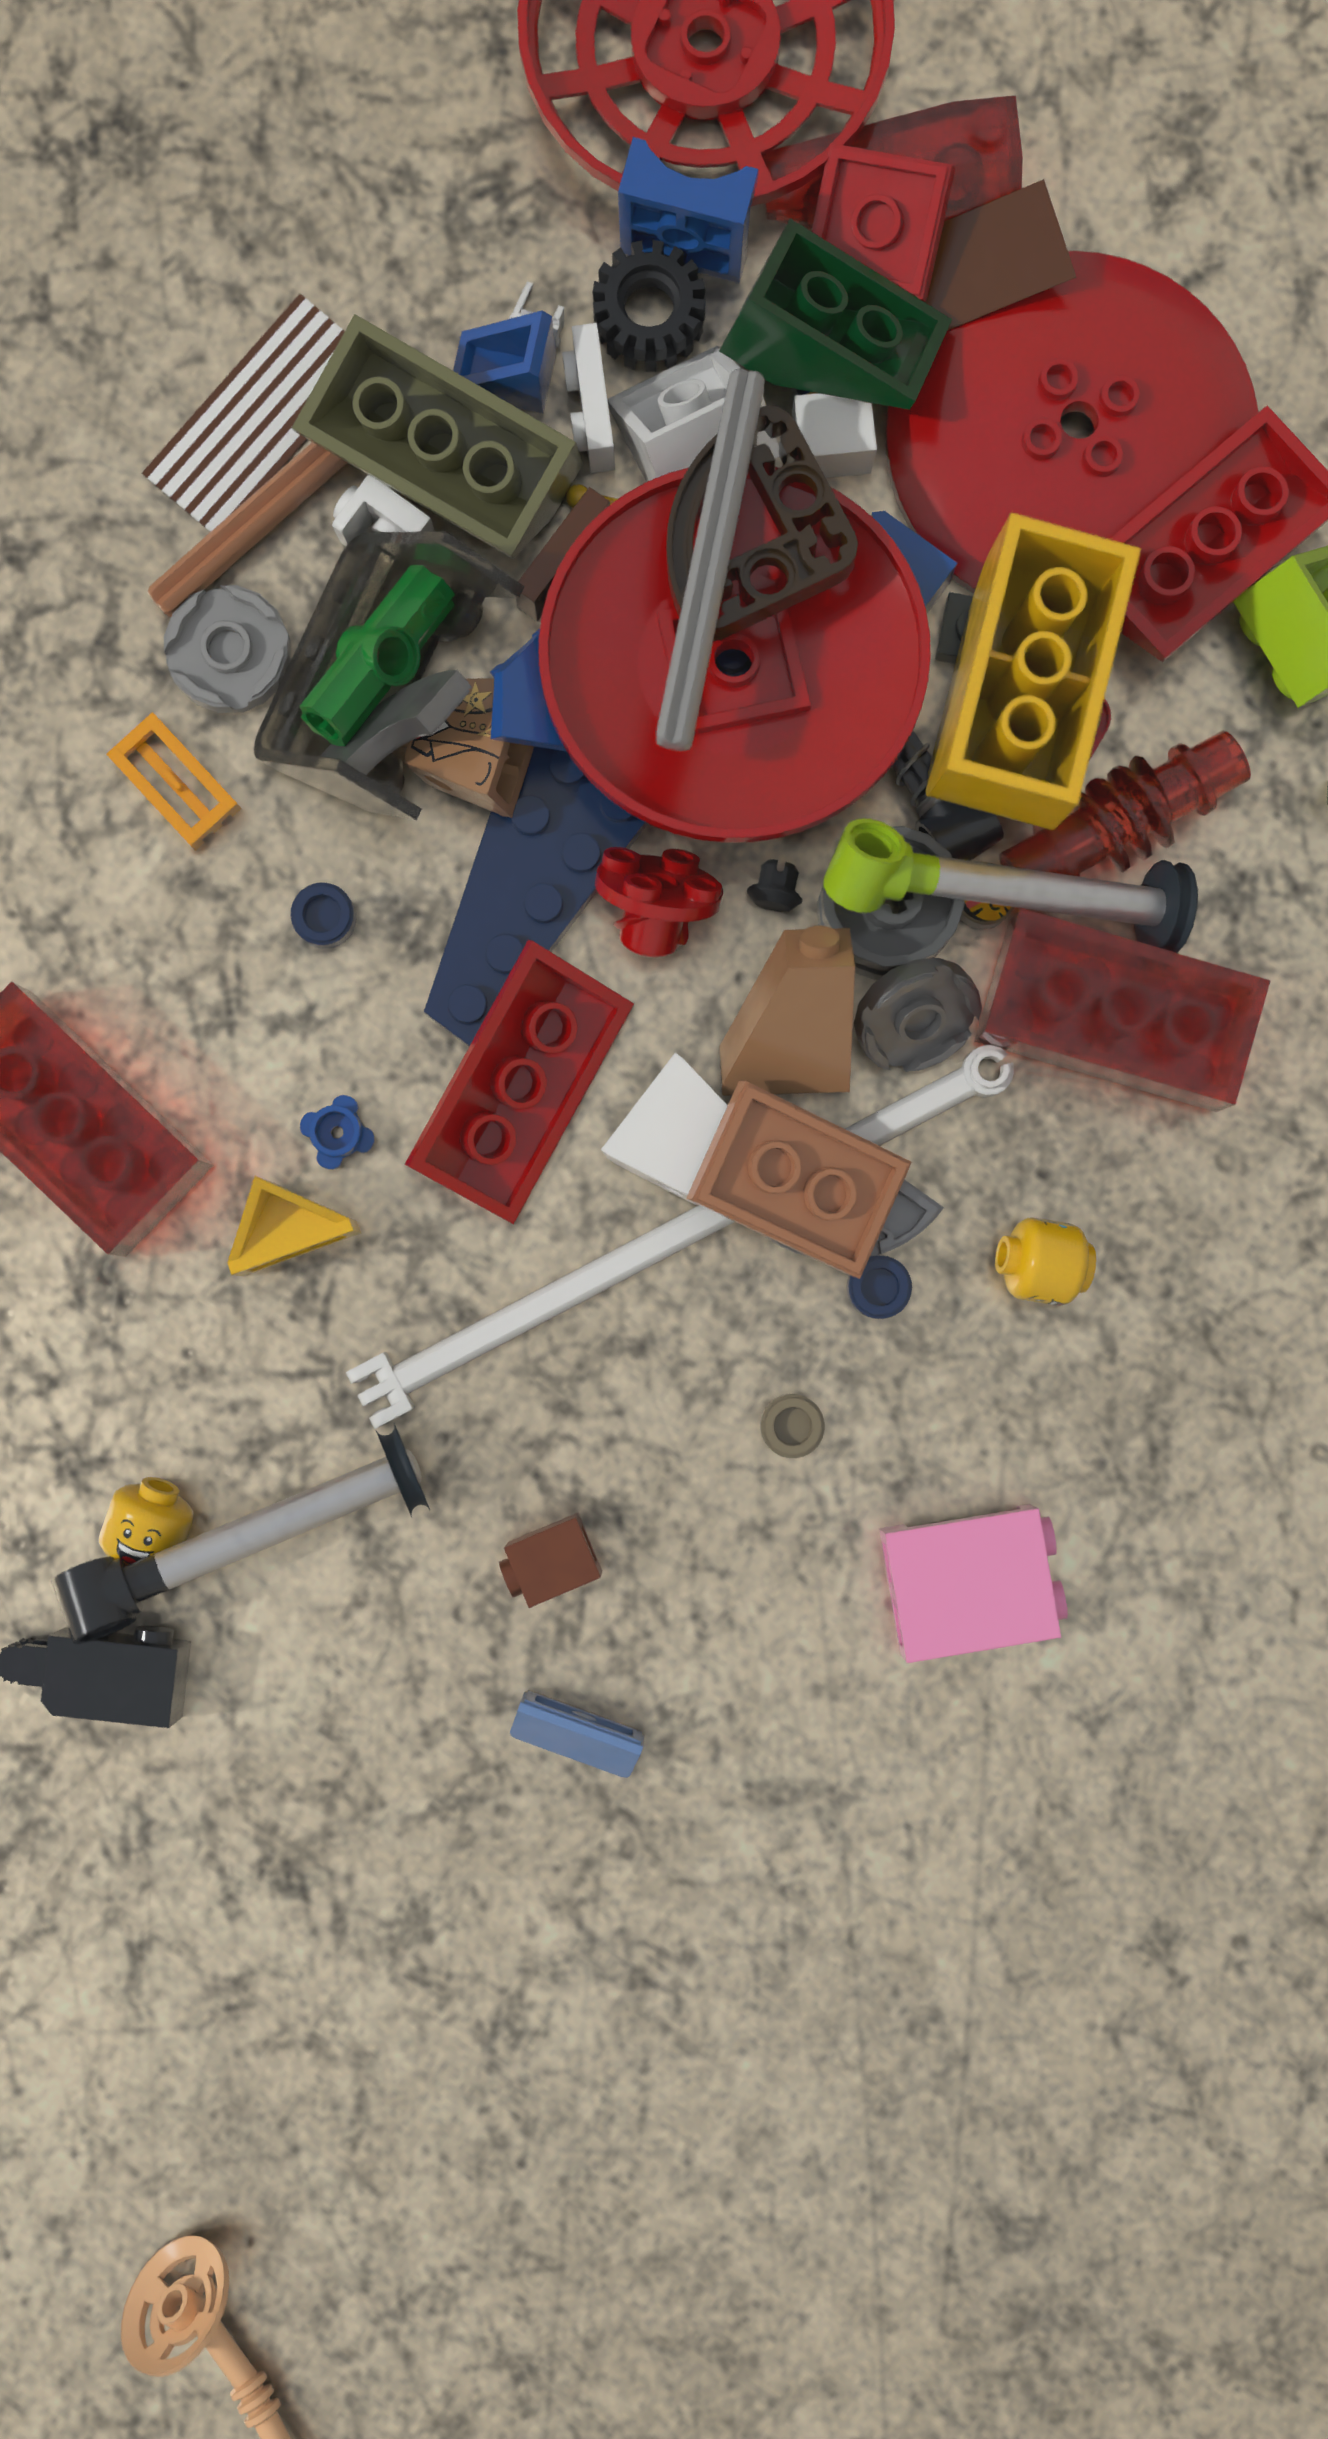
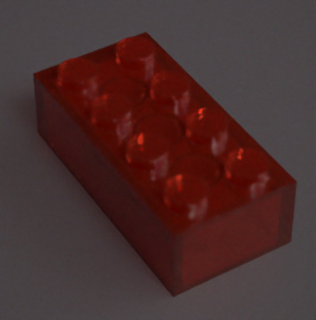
(1122, 1010)
(86, 1130)

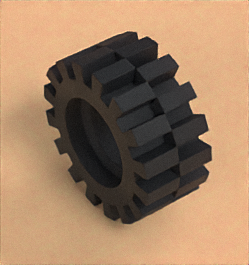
(643, 271)

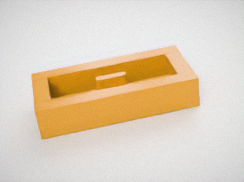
(210, 820)

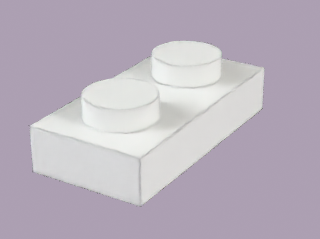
(585, 373)

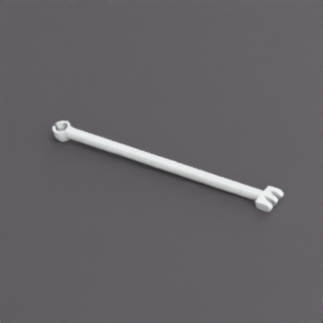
(642, 1252)

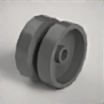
(890, 939)

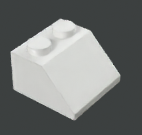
(676, 413)

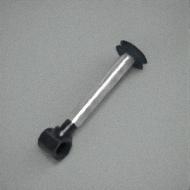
(107, 1594)

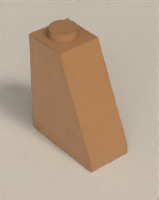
(796, 1018)

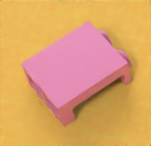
(973, 1583)

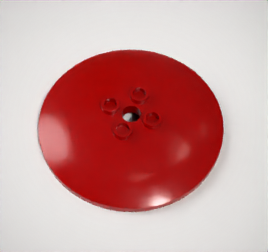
(988, 419)
(770, 748)

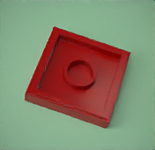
(885, 212)

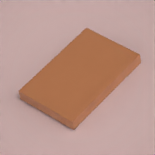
(799, 1179)

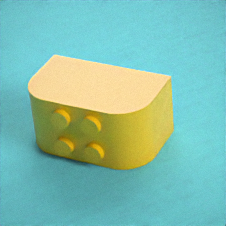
(1032, 672)

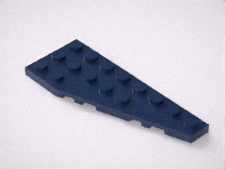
(531, 879)

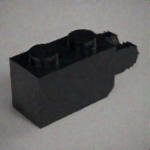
(108, 1679)

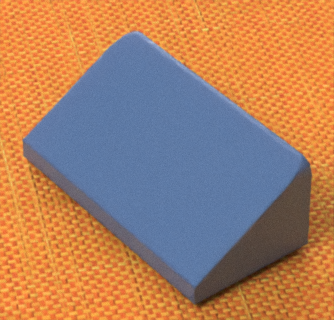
(577, 1734)

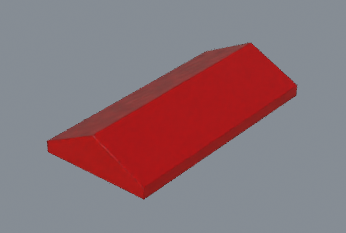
(1220, 531)
(519, 1082)

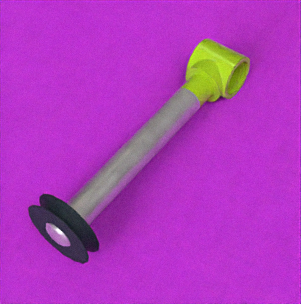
(880, 865)

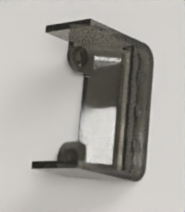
(355, 589)

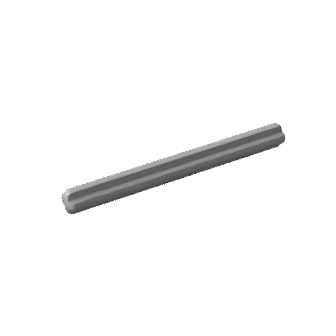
(710, 560)

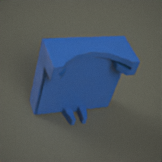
(694, 214)

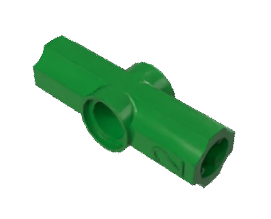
(357, 678)

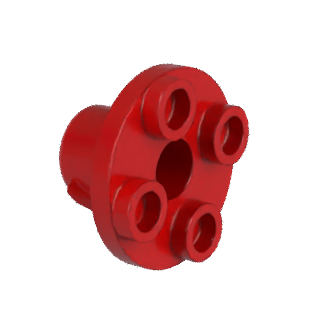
(656, 897)

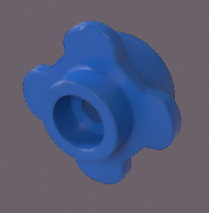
(319, 1129)

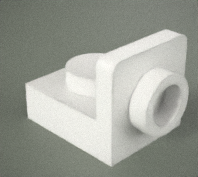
(376, 504)

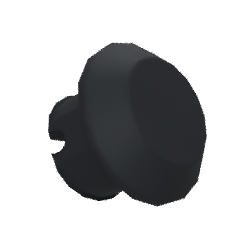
(775, 888)

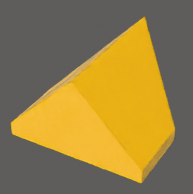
(282, 1227)

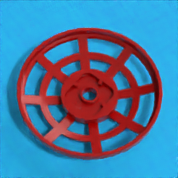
(707, 83)

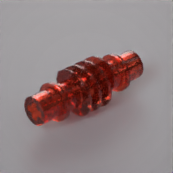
(1132, 806)

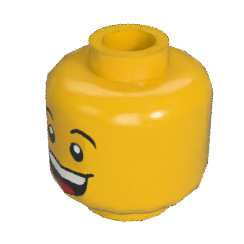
(1046, 1261)
(145, 1520)

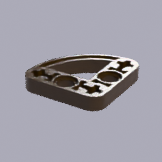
(790, 552)

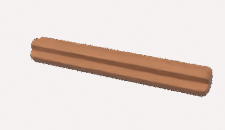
(245, 527)

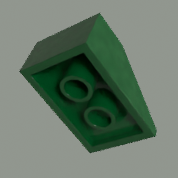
(834, 325)

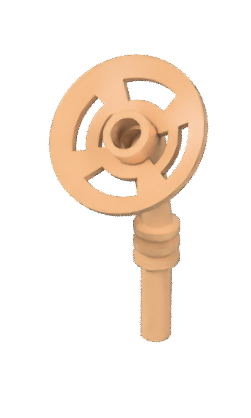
(192, 2316)

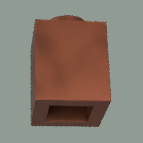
(550, 1561)

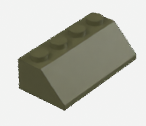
(438, 438)

